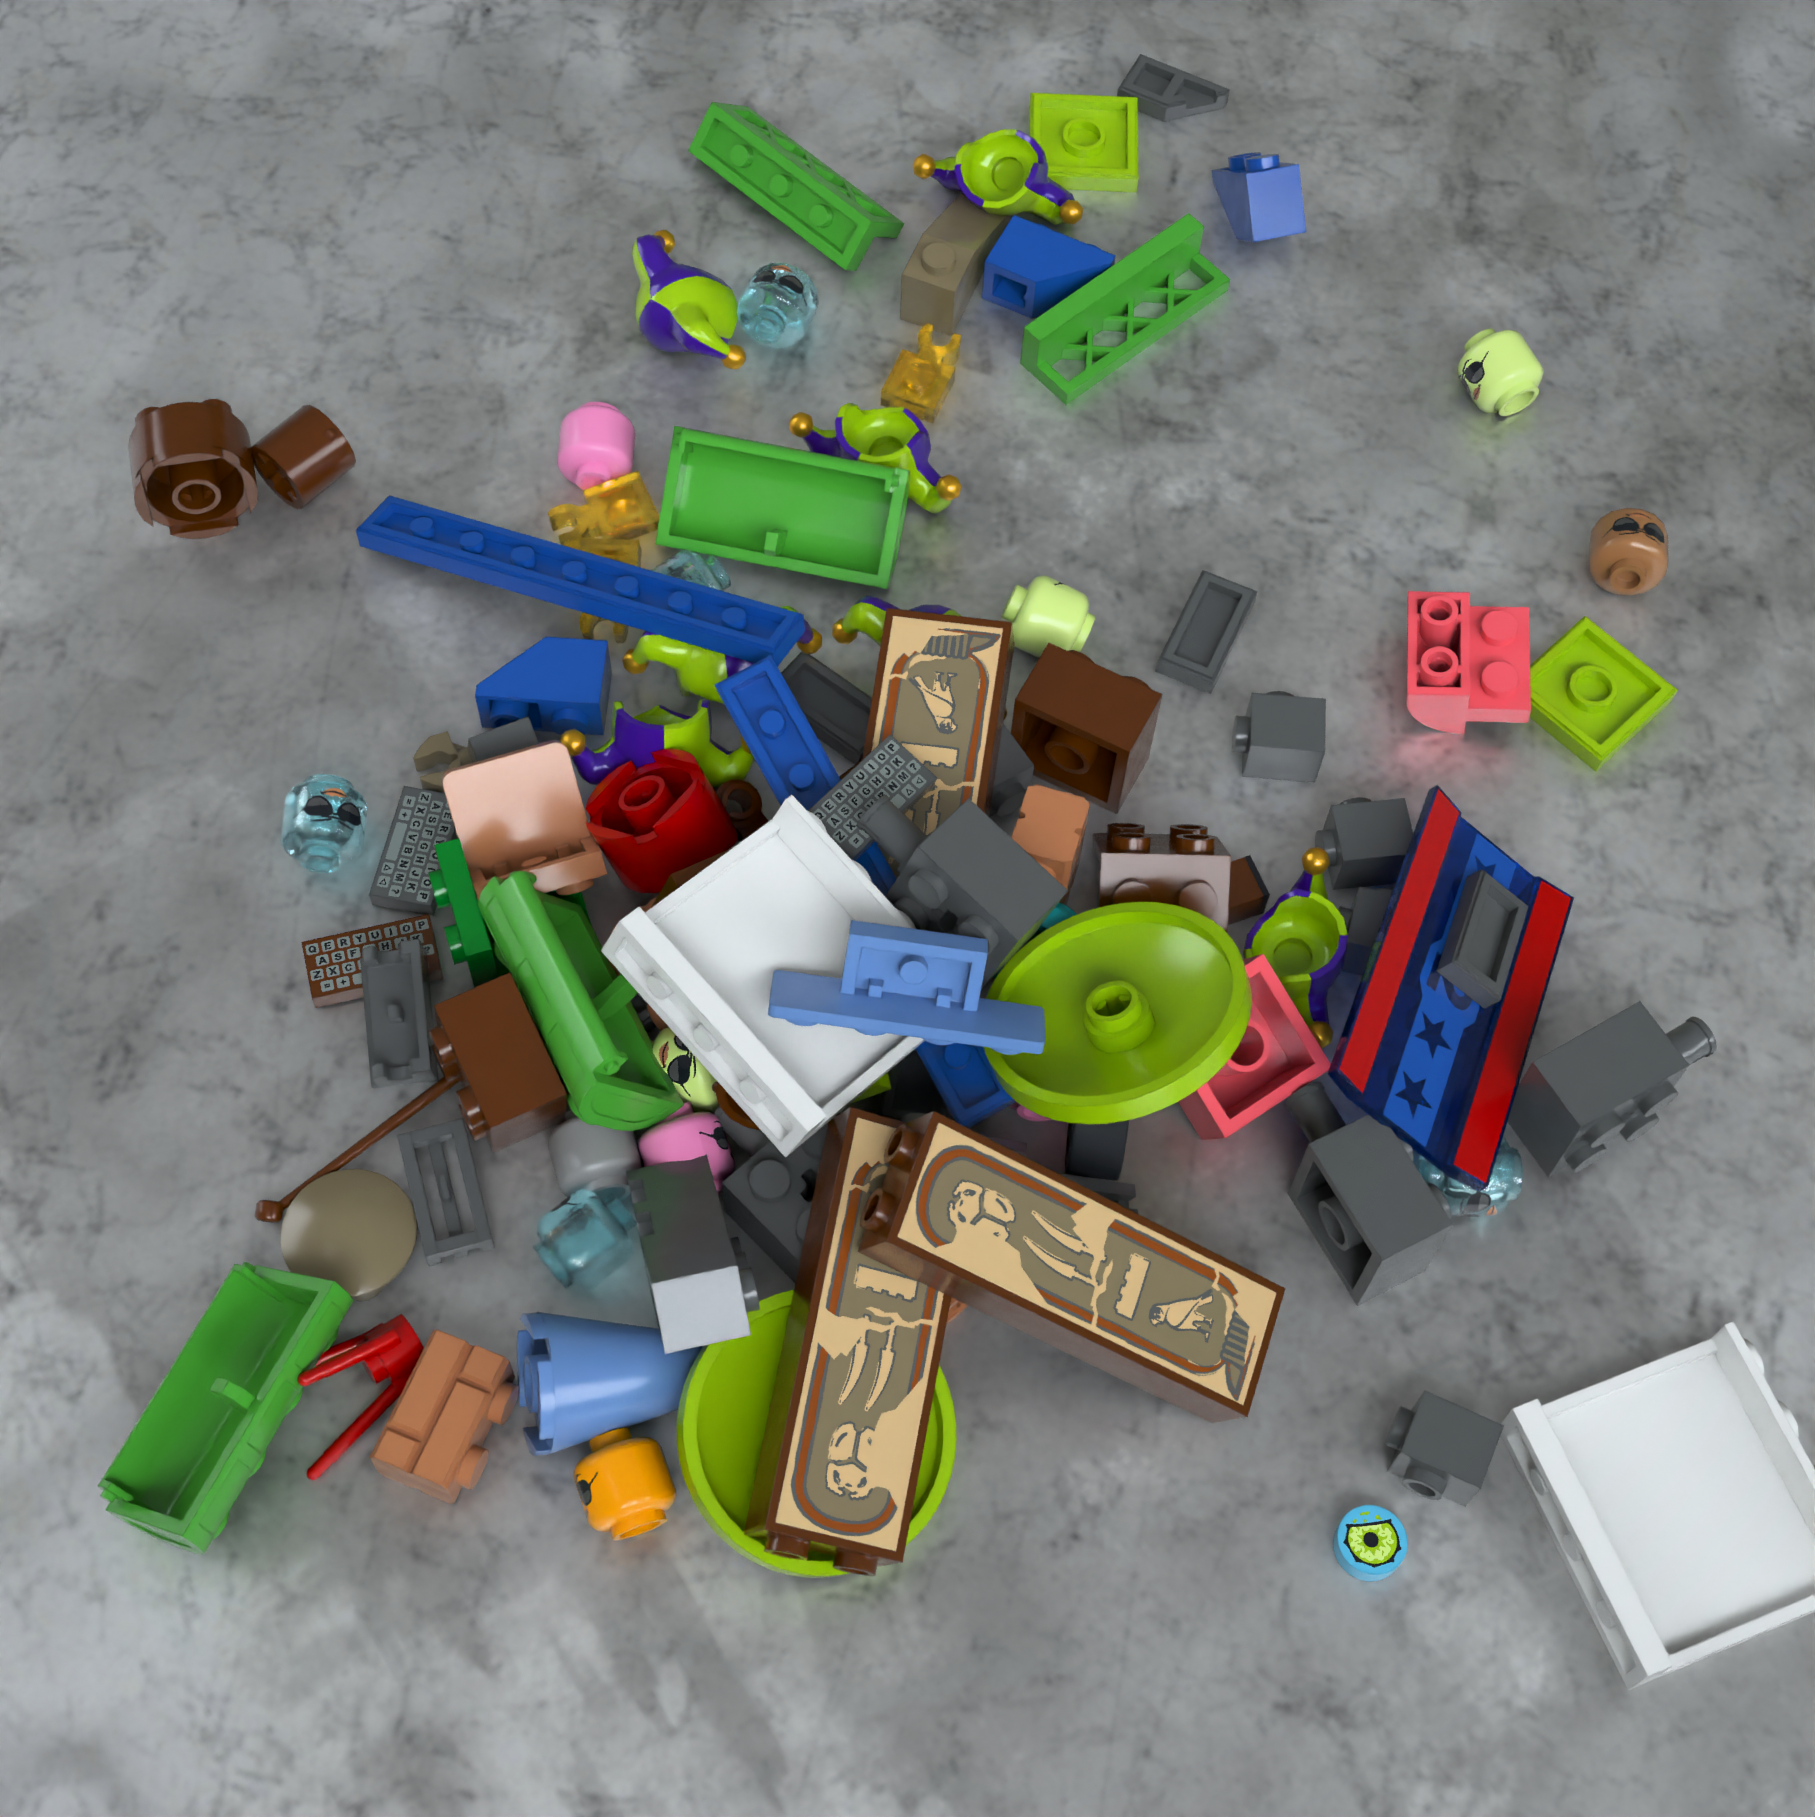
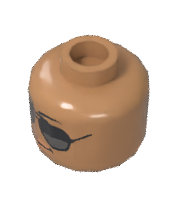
(1628, 547)

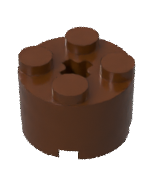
(192, 468)

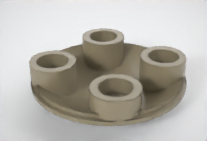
(350, 1231)

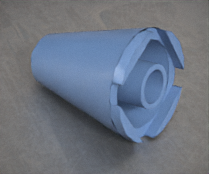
(593, 1378)

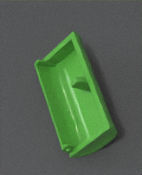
(783, 507)
(578, 1006)
(222, 1404)

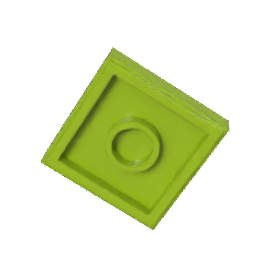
(1087, 140)
(1594, 693)

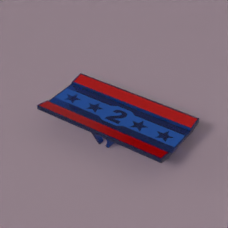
(1418, 1045)

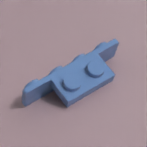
(910, 987)

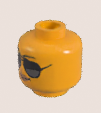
(624, 1484)

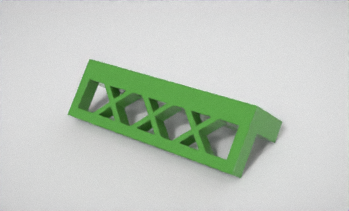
(791, 184)
(1111, 295)

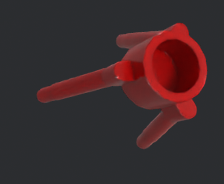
(386, 1353)

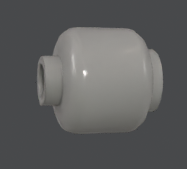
(593, 1157)

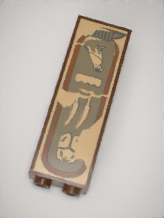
(944, 701)
(1070, 1268)
(849, 1377)

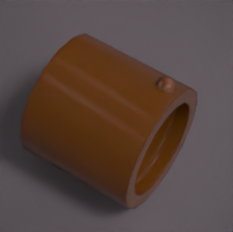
(303, 456)

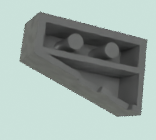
(690, 1261)

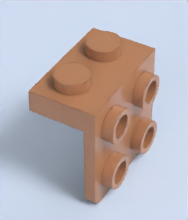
(524, 817)

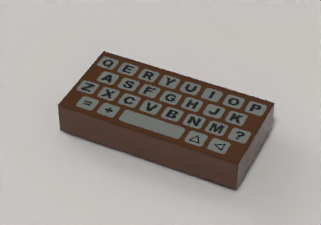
(335, 959)

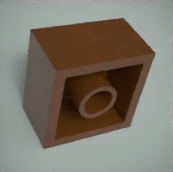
(1085, 726)
(500, 1063)

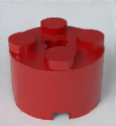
(658, 819)

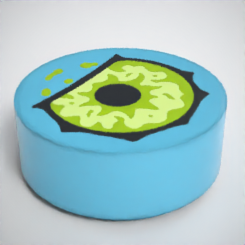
(1370, 1543)

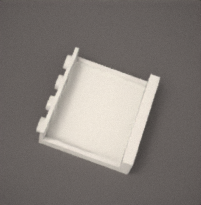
(710, 963)
(1675, 1503)

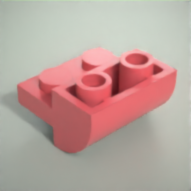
(1466, 661)

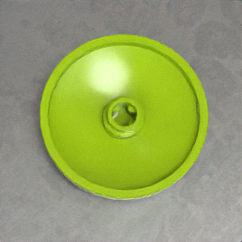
(1134, 1011)
(724, 1427)

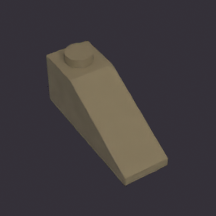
(948, 265)

